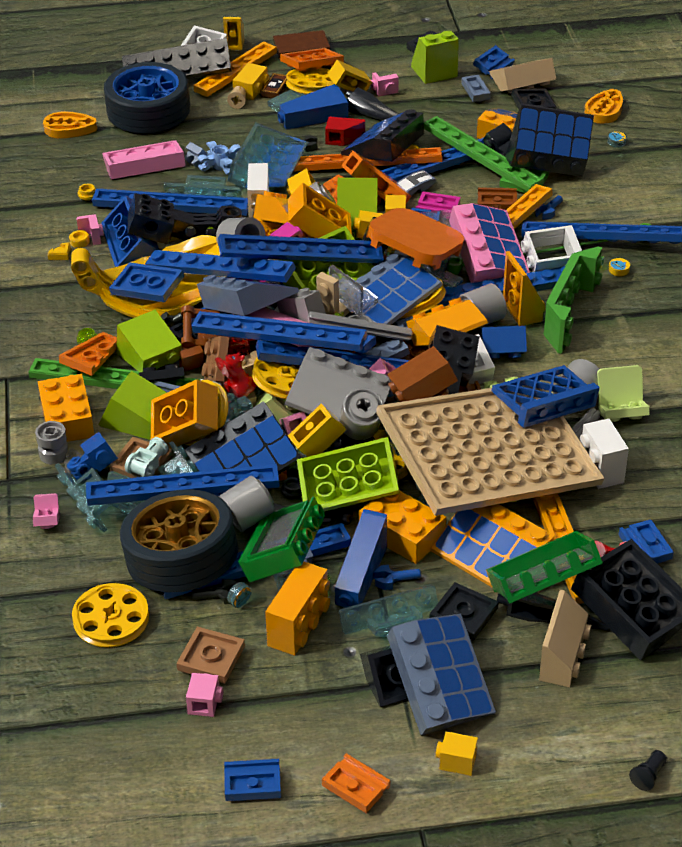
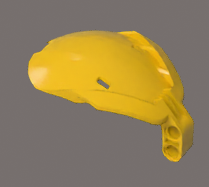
(98, 281)

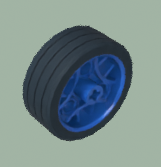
(147, 97)

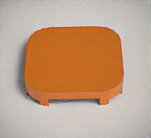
(416, 236)

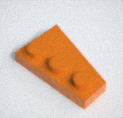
(90, 354)

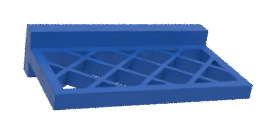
(549, 405)

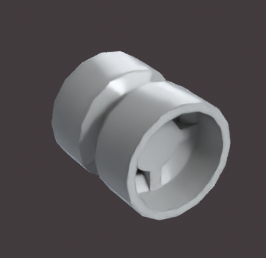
(51, 442)

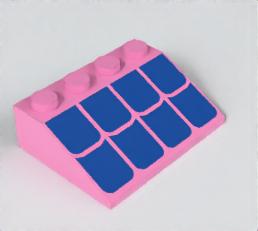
(487, 238)

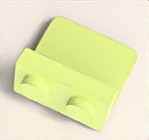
(621, 393)

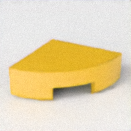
(60, 253)

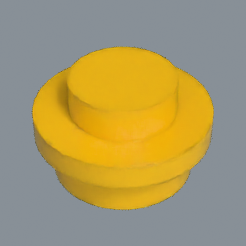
(86, 192)

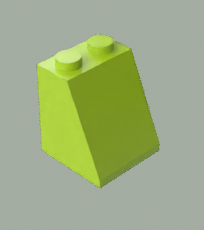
(436, 57)
(357, 195)
(147, 342)
(131, 407)

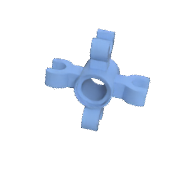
(218, 157)

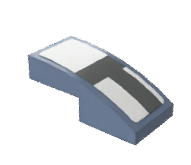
(417, 181)

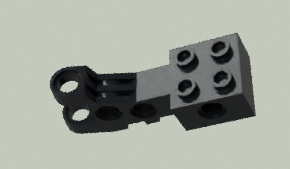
(160, 221)
(460, 352)

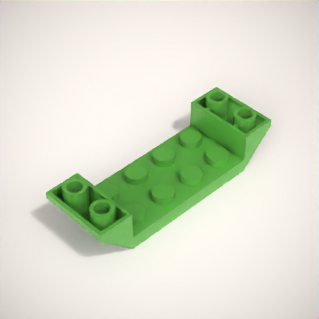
(579, 273)

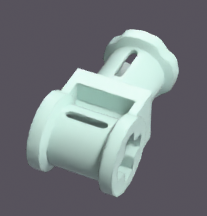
(146, 460)

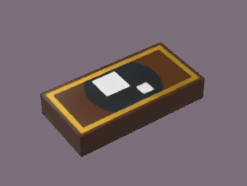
(274, 86)

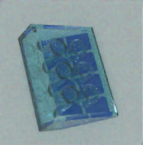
(271, 147)

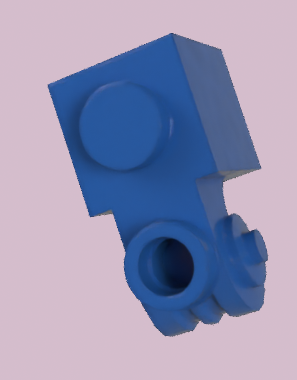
(96, 456)

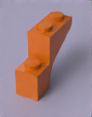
(362, 168)

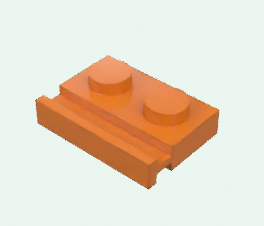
(356, 783)

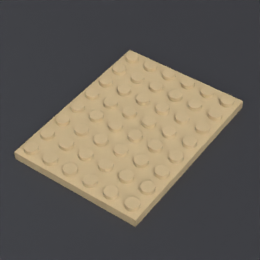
(476, 455)

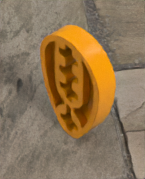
(609, 105)
(69, 124)

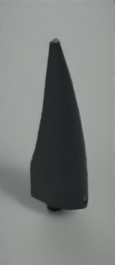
(368, 105)
(539, 609)

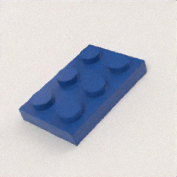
(146, 282)

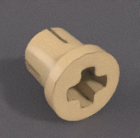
(232, 99)

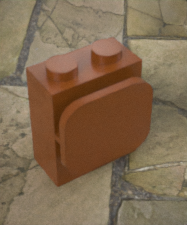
(422, 377)

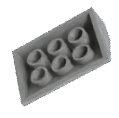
(328, 381)

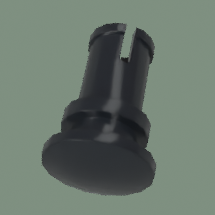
(646, 773)

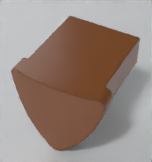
(191, 358)

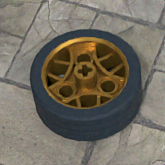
(179, 540)

